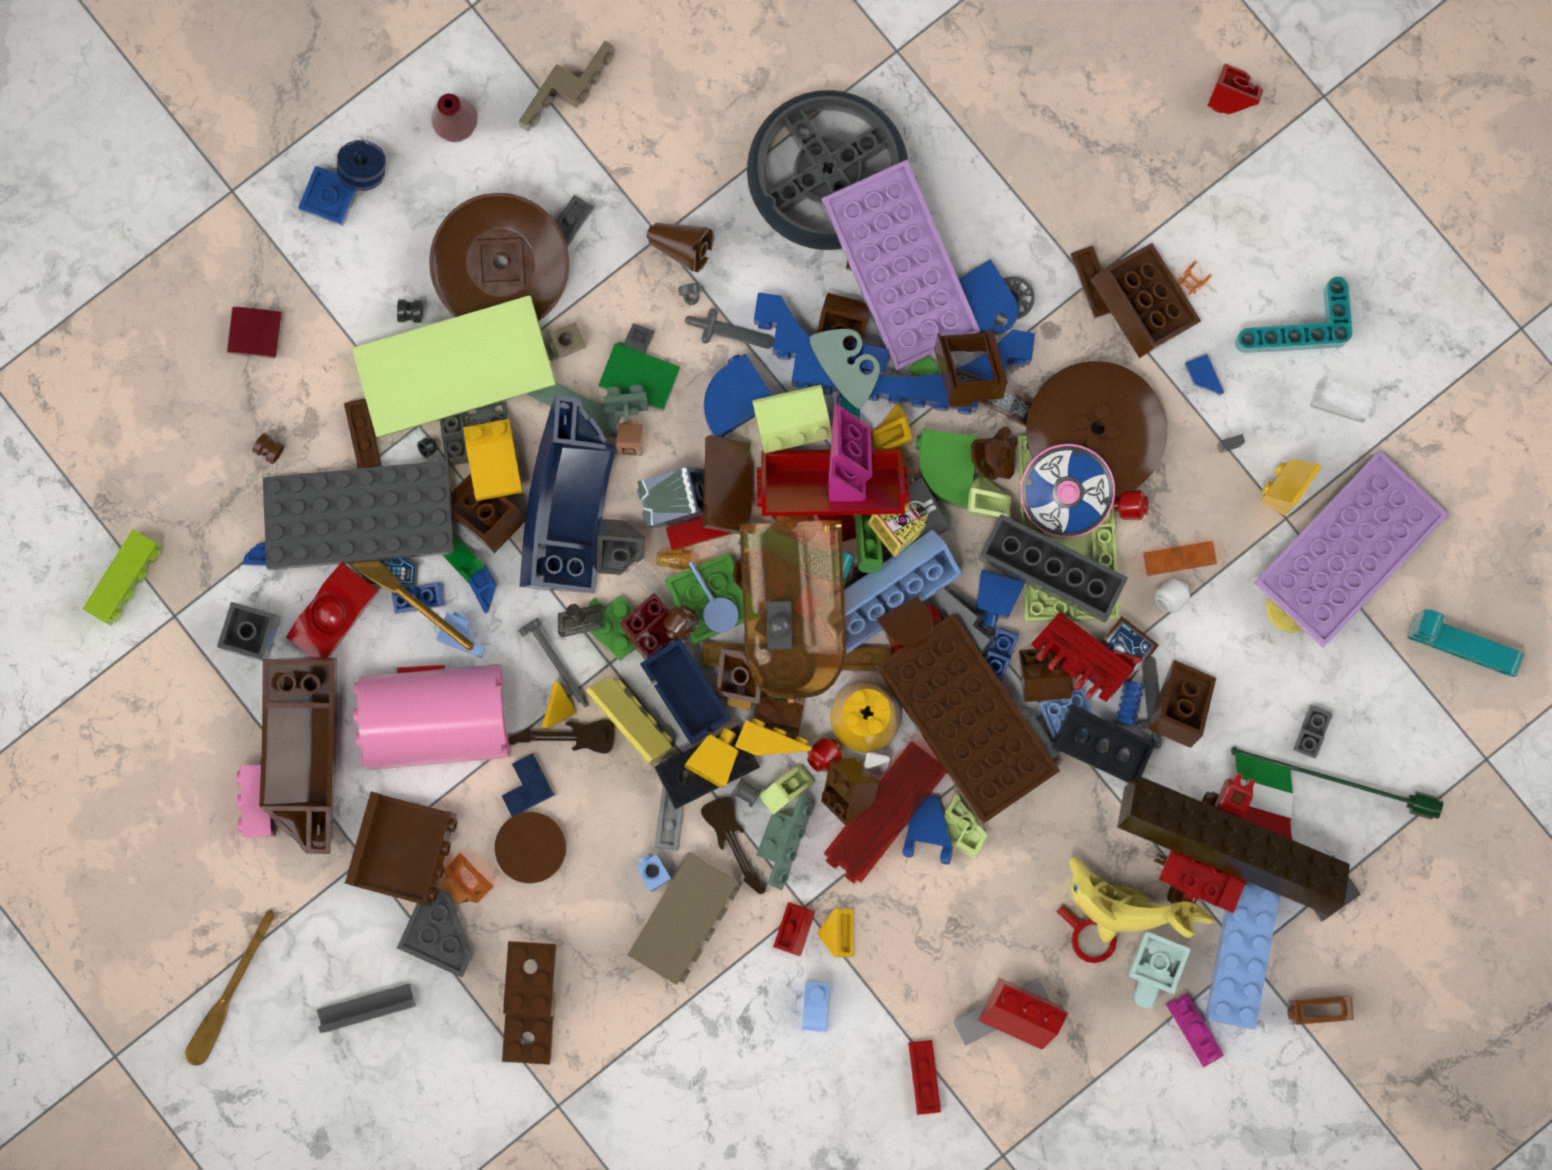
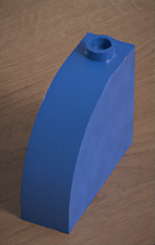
(731, 394)

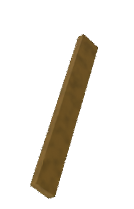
(857, 660)

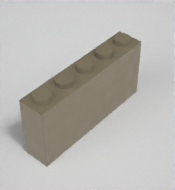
(684, 919)

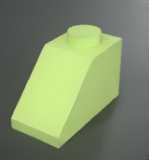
(786, 789)

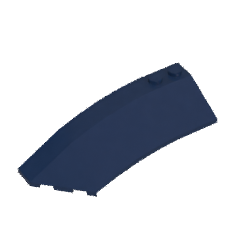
(566, 501)

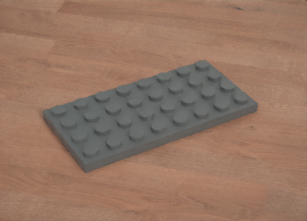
(358, 515)

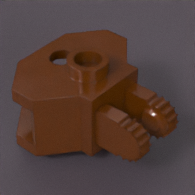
(997, 455)

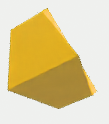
(892, 431)

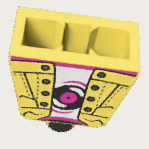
(899, 530)

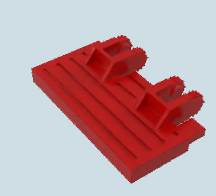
(1083, 657)

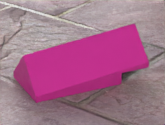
(849, 457)

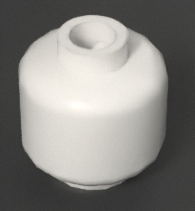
(1172, 595)

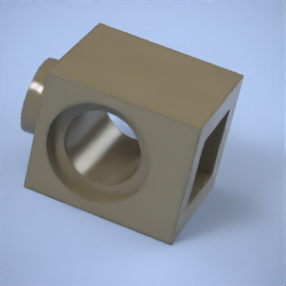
(577, 341)

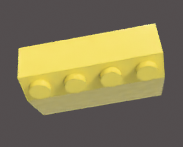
(630, 721)

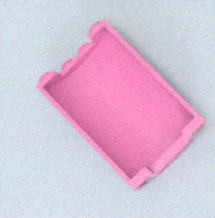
(431, 717)

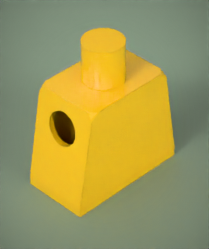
(714, 758)

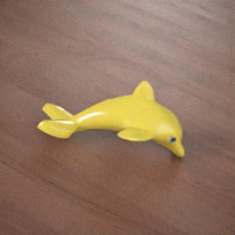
(1126, 908)

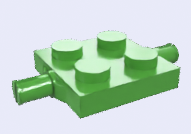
(613, 635)

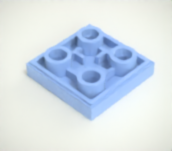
(1055, 711)

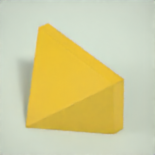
(558, 707)
(838, 933)

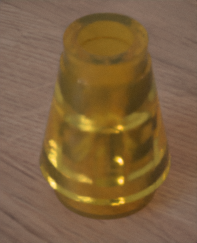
(674, 559)

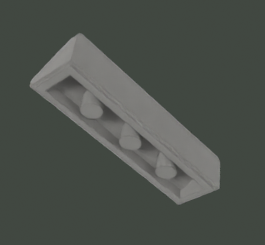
(972, 1029)

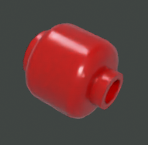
(1132, 505)
(823, 752)

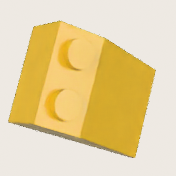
(492, 459)
(1289, 484)

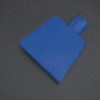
(996, 597)

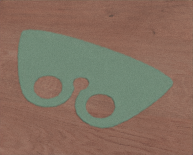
(833, 358)

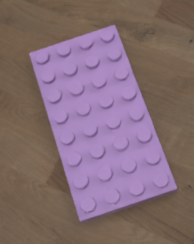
(899, 263)
(1351, 549)

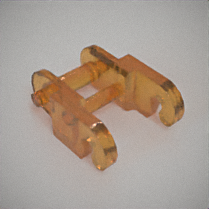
(1199, 285)

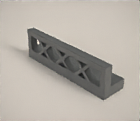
(365, 1008)

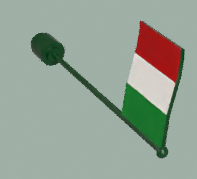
(1274, 793)

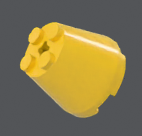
(857, 732)

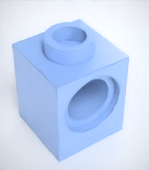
(663, 876)

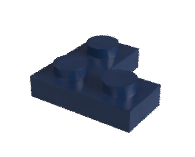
(533, 788)

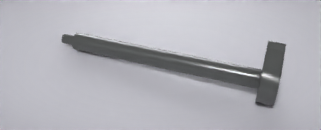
(534, 627)

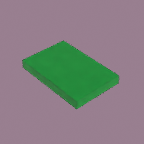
(632, 367)

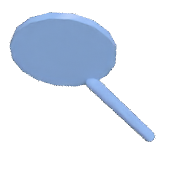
(719, 613)

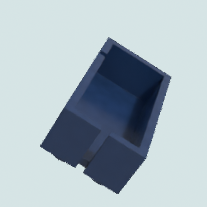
(685, 691)

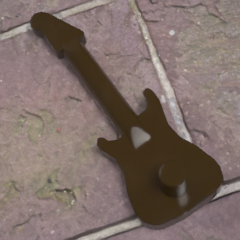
(595, 736)
(721, 816)

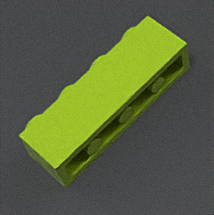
(122, 577)

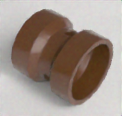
(267, 447)

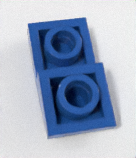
(429, 594)
(1001, 651)

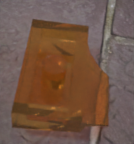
(465, 881)

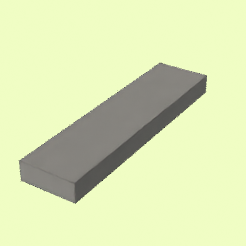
(669, 819)

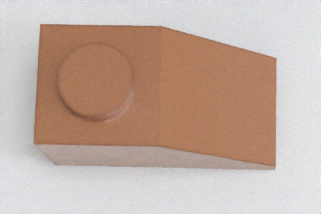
(630, 438)

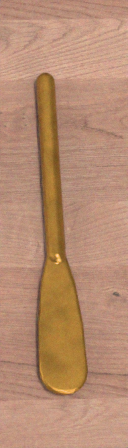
(381, 575)
(209, 1029)

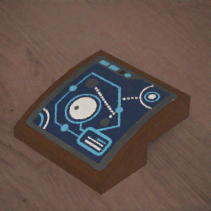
(1129, 639)

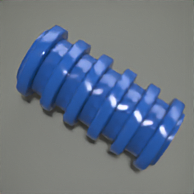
(1129, 703)

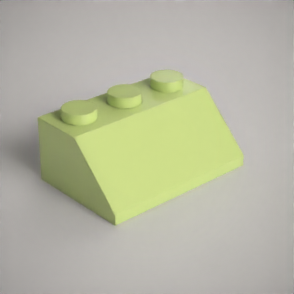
(792, 419)

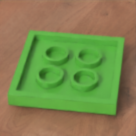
(688, 591)

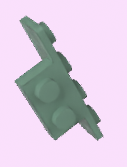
(783, 839)

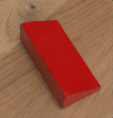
(794, 929)

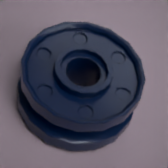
(361, 165)

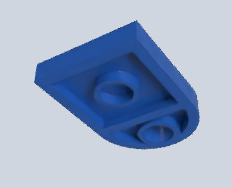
(989, 297)

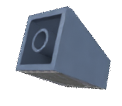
(672, 497)

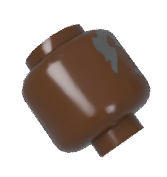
(680, 622)

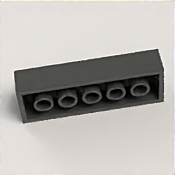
(1053, 568)

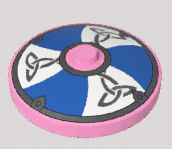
(1067, 490)

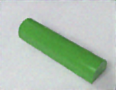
(868, 546)

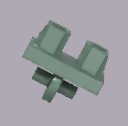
(625, 404)

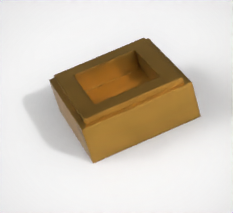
(745, 705)

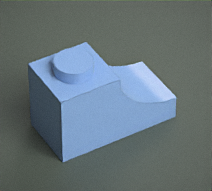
(460, 623)
(815, 1006)

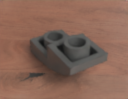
(454, 439)
(1312, 731)

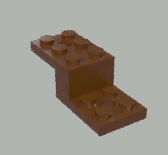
(529, 1002)

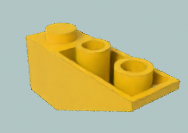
(762, 741)

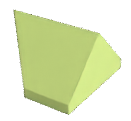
(987, 499)

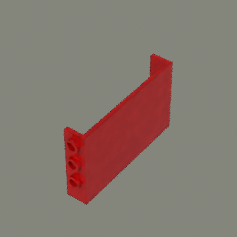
(799, 484)

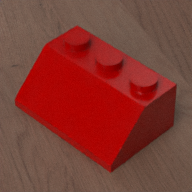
(1023, 1014)

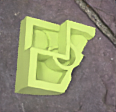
(963, 829)

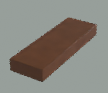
(1087, 267)
(362, 434)

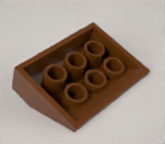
(1145, 300)

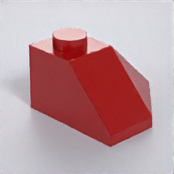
(1234, 91)

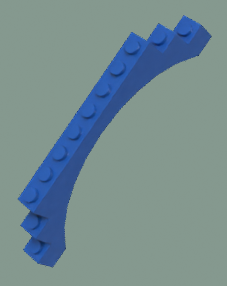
(928, 390)

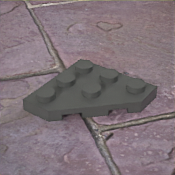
(437, 936)

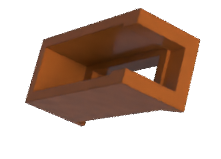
(1296, 1011)

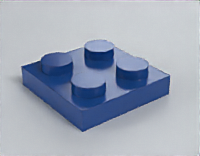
(326, 197)

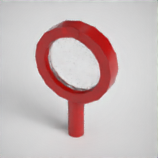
(1086, 940)

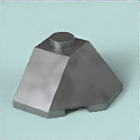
(618, 546)

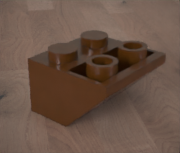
(1039, 681)
(848, 789)

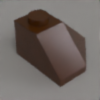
(735, 678)

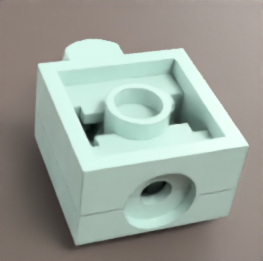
(1156, 967)

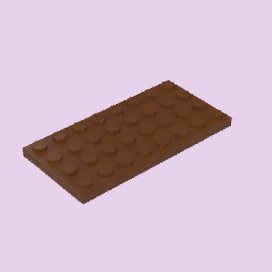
(968, 719)

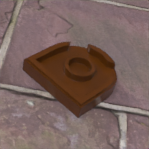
(908, 623)

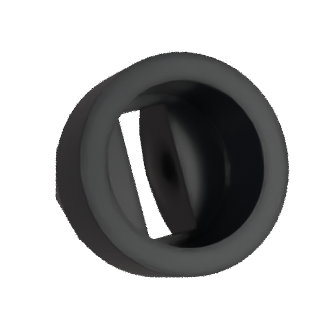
(427, 447)

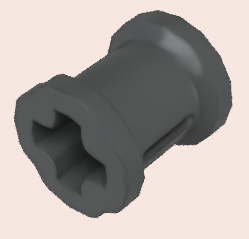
(746, 792)

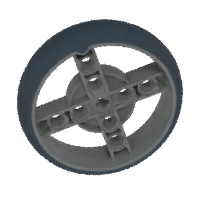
(793, 117)

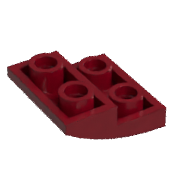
(253, 332)
(646, 627)

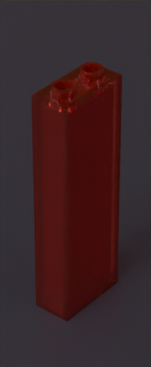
(896, 802)

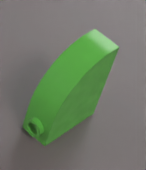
(946, 465)

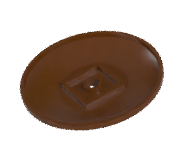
(493, 227)
(1105, 395)

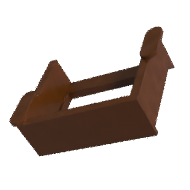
(965, 393)

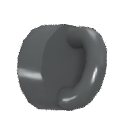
(694, 289)

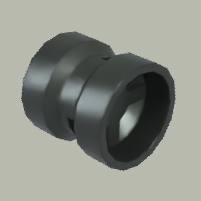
(409, 311)

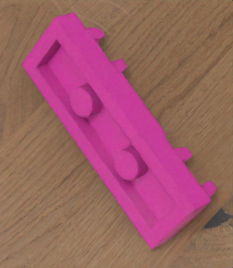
(1194, 1030)

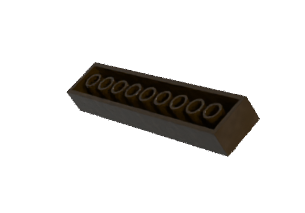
(1233, 845)

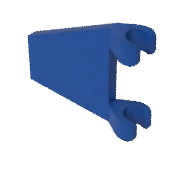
(930, 828)

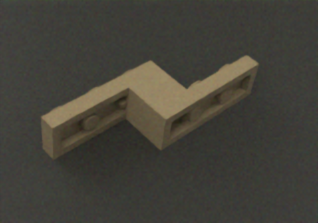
(567, 86)

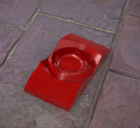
(332, 612)

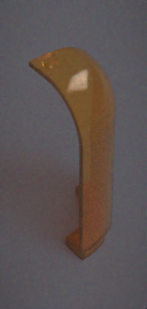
(801, 566)

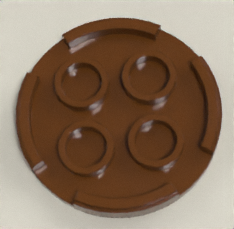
(530, 847)

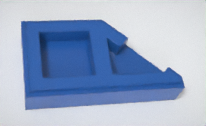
(1203, 374)
(483, 587)

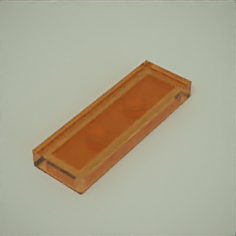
(1179, 558)

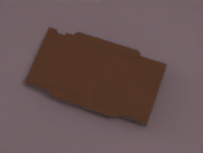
(726, 484)

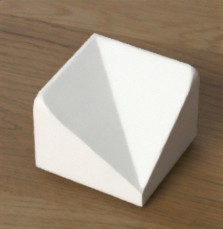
(876, 763)

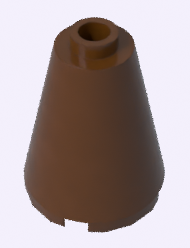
(682, 243)

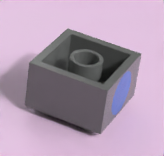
(248, 632)

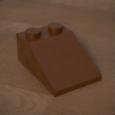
(487, 520)
(1183, 704)

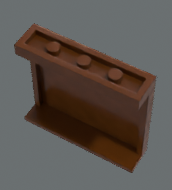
(401, 849)

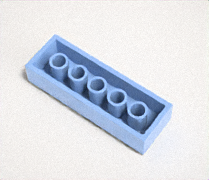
(915, 572)
(1242, 958)

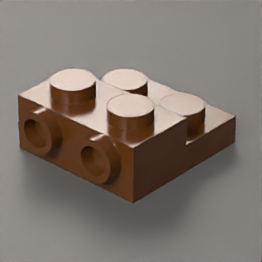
(779, 715)

